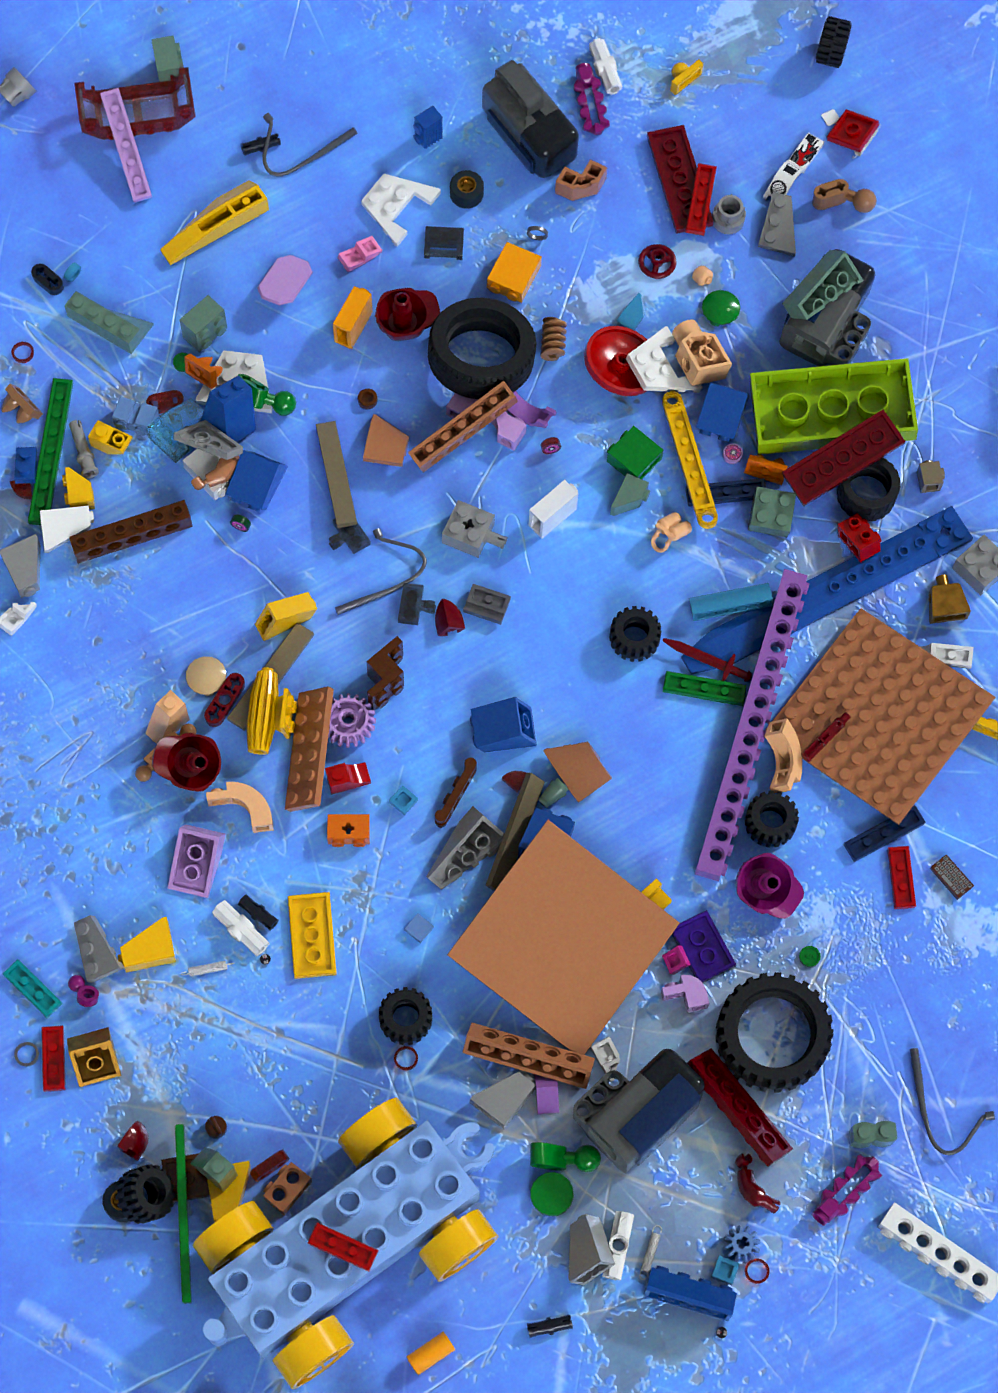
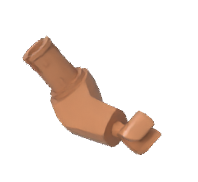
(219, 475)

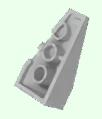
(468, 844)

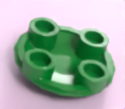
(721, 307)

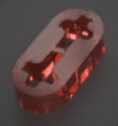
(165, 400)
(269, 1165)

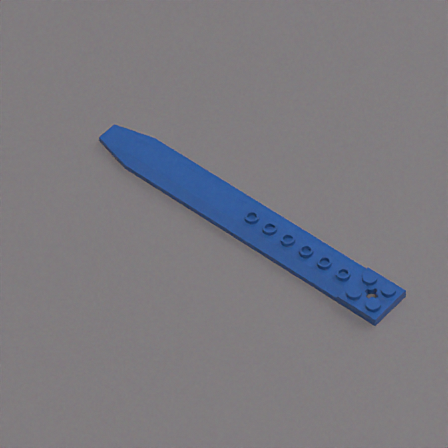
(839, 587)

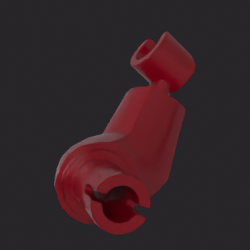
(749, 1189)

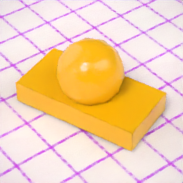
(684, 75)

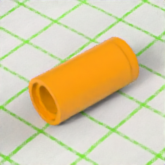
(430, 1353)

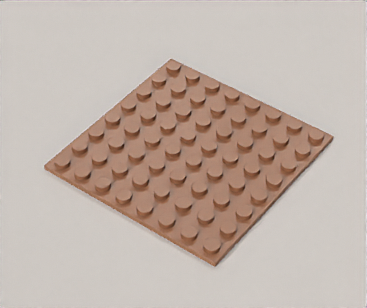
(903, 713)
(563, 939)

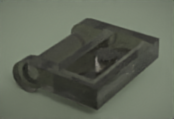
(444, 238)

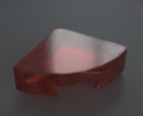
(22, 490)
(514, 779)

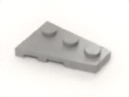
(779, 226)
(95, 951)

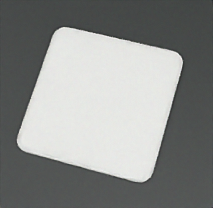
(830, 117)

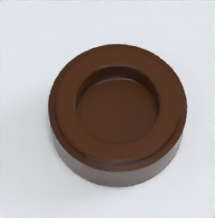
(367, 398)

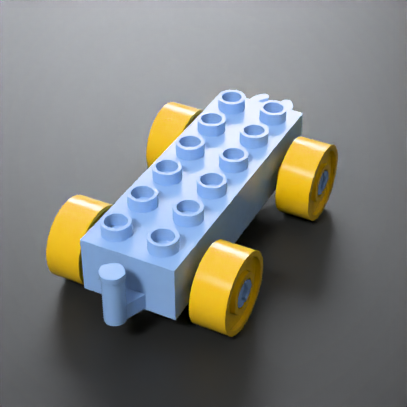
(398, 1197)

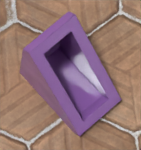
(546, 1095)

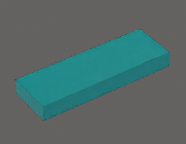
(32, 988)

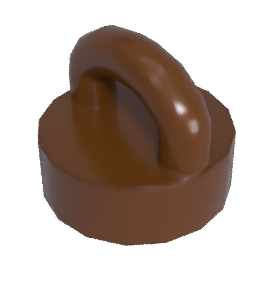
(216, 1127)

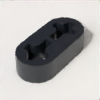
(49, 276)

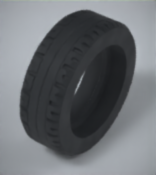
(488, 316)

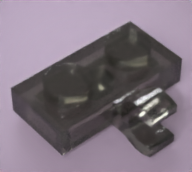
(351, 535)
(412, 604)

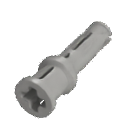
(84, 457)

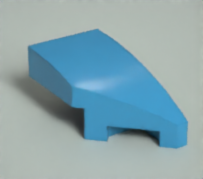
(632, 313)

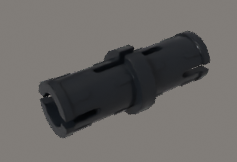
(259, 143)
(258, 912)
(549, 1326)

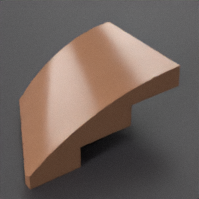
(385, 443)
(578, 768)

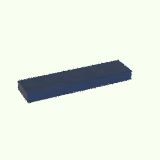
(732, 491)
(883, 834)

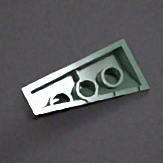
(822, 285)
(113, 326)

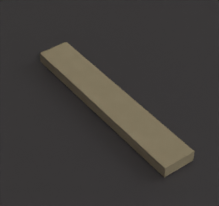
(336, 474)
(281, 663)
(516, 827)

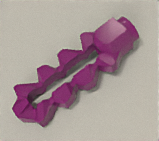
(585, 80)
(829, 1206)

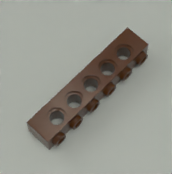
(131, 531)

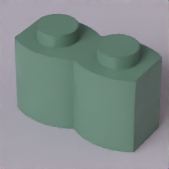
(867, 1134)

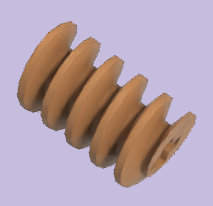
(553, 338)

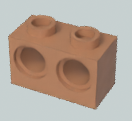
(291, 1191)

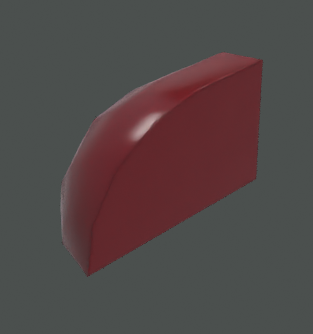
(448, 618)
(134, 1141)

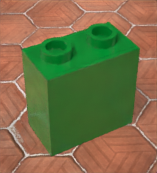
(634, 454)

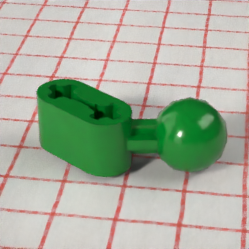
(281, 402)
(556, 1157)

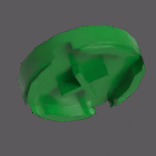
(551, 1194)

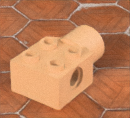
(700, 354)

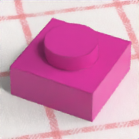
(676, 960)

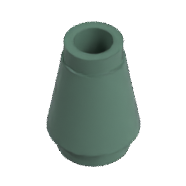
(553, 793)

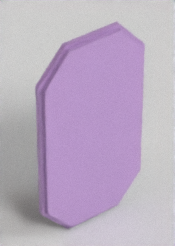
(284, 280)

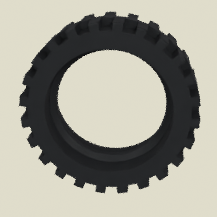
(785, 989)

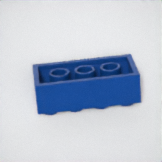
(690, 1294)

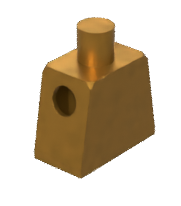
(947, 602)

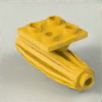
(268, 712)

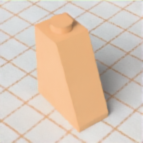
(168, 716)

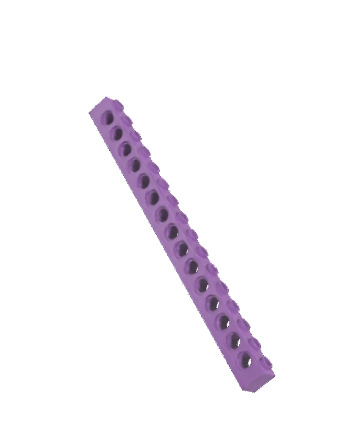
(792, 582)

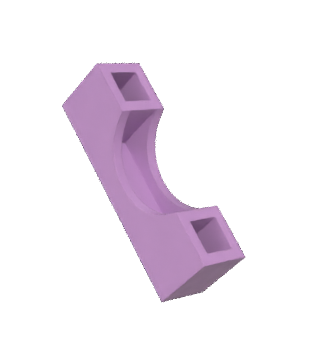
(509, 429)

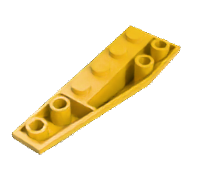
(217, 220)

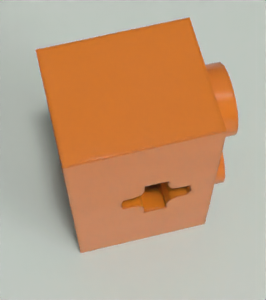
(338, 825)

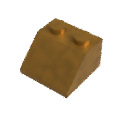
(93, 1057)

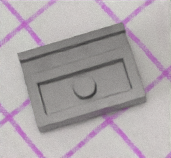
(487, 604)

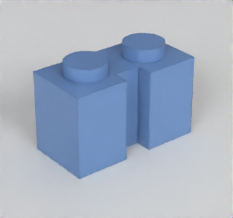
(133, 415)

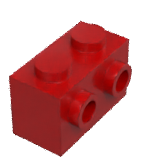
(859, 537)

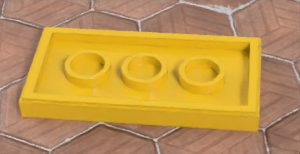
(312, 935)

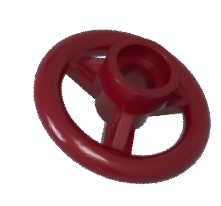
(658, 252)

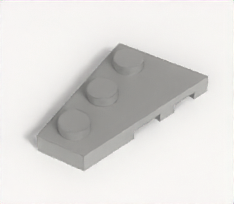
(209, 439)

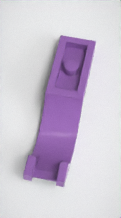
(530, 414)

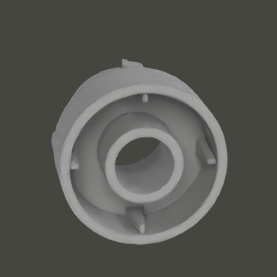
(16, 87)
(729, 215)

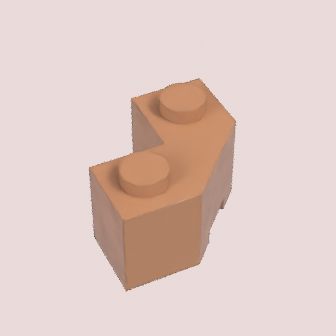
(577, 186)

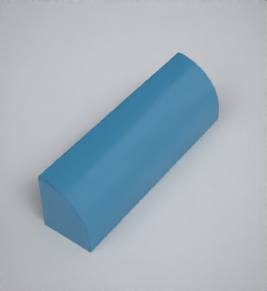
(731, 601)

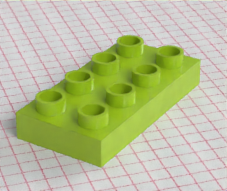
(818, 404)

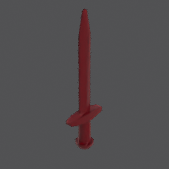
(711, 660)

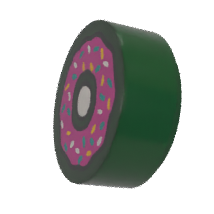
(240, 523)

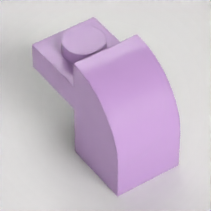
(691, 989)

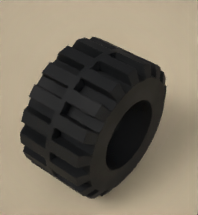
(833, 42)
(635, 618)
(775, 803)
(405, 1033)
(131, 1194)

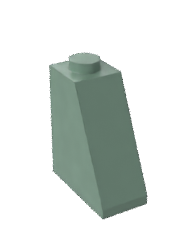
(215, 1168)

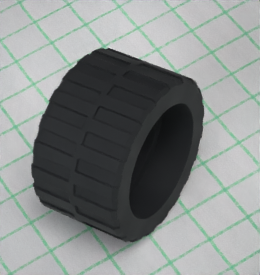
(871, 509)

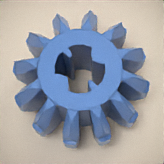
(737, 1237)

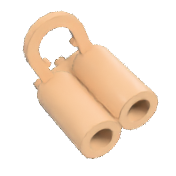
(672, 528)

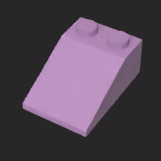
(195, 860)

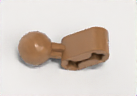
(837, 192)

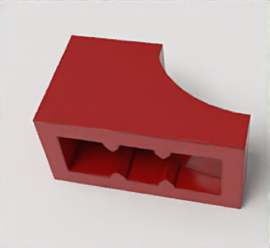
(347, 777)

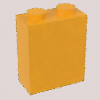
(514, 272)
(352, 317)

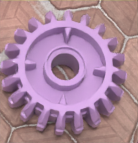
(362, 720)

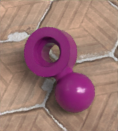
(86, 995)

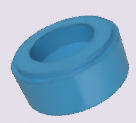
(72, 272)

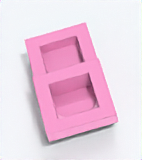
(360, 254)

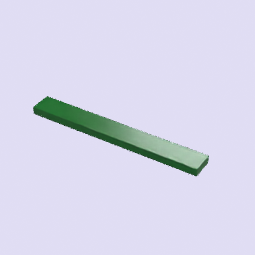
(50, 448)
(183, 1213)

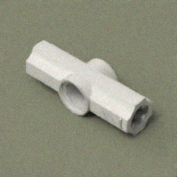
(605, 66)
(240, 928)
(620, 1232)

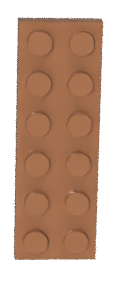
(309, 749)

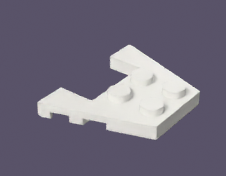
(390, 197)
(234, 364)
(653, 368)

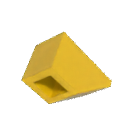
(108, 439)
(79, 490)

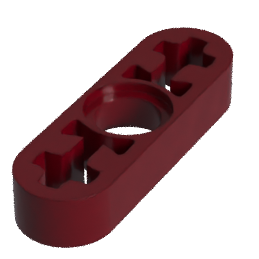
(212, 709)

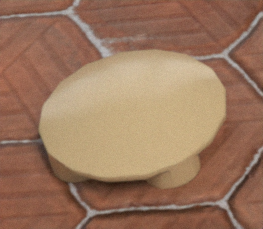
(206, 675)

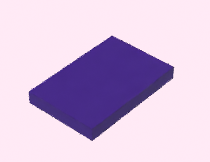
(703, 947)

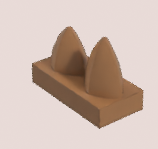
(17, 397)

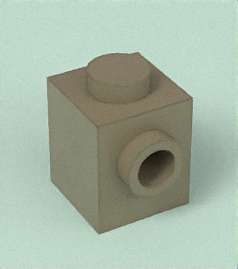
(930, 476)

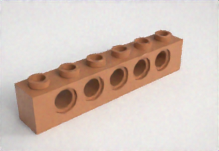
(463, 426)
(528, 1055)

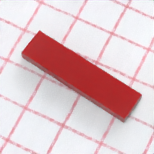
(701, 199)

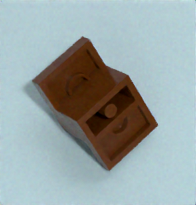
(385, 673)

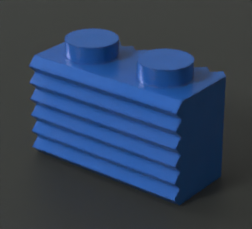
(428, 127)

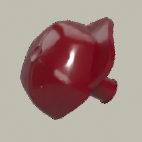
(406, 313)
(187, 761)

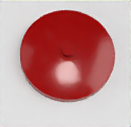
(607, 362)

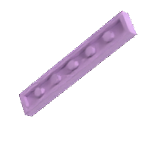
(126, 145)

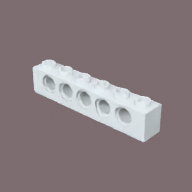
(953, 1253)

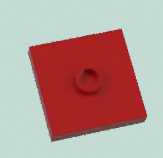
(853, 130)

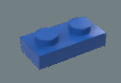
(25, 465)

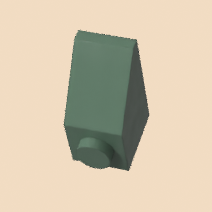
(630, 495)

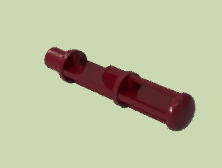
(824, 738)

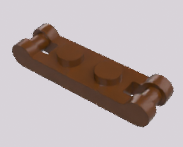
(460, 785)

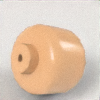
(702, 275)

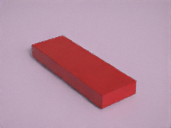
(901, 877)
(53, 1058)
(342, 1247)

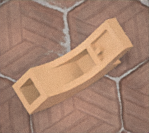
(787, 755)
(248, 798)

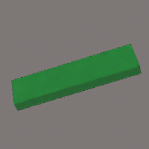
(704, 688)

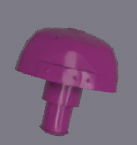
(769, 886)

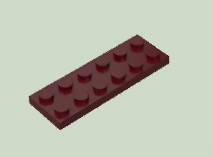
(676, 172)
(843, 457)
(740, 1108)

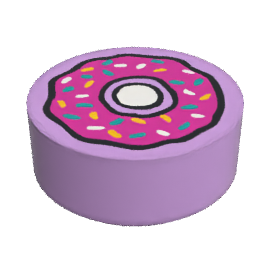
(732, 453)

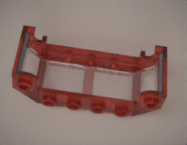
(148, 107)

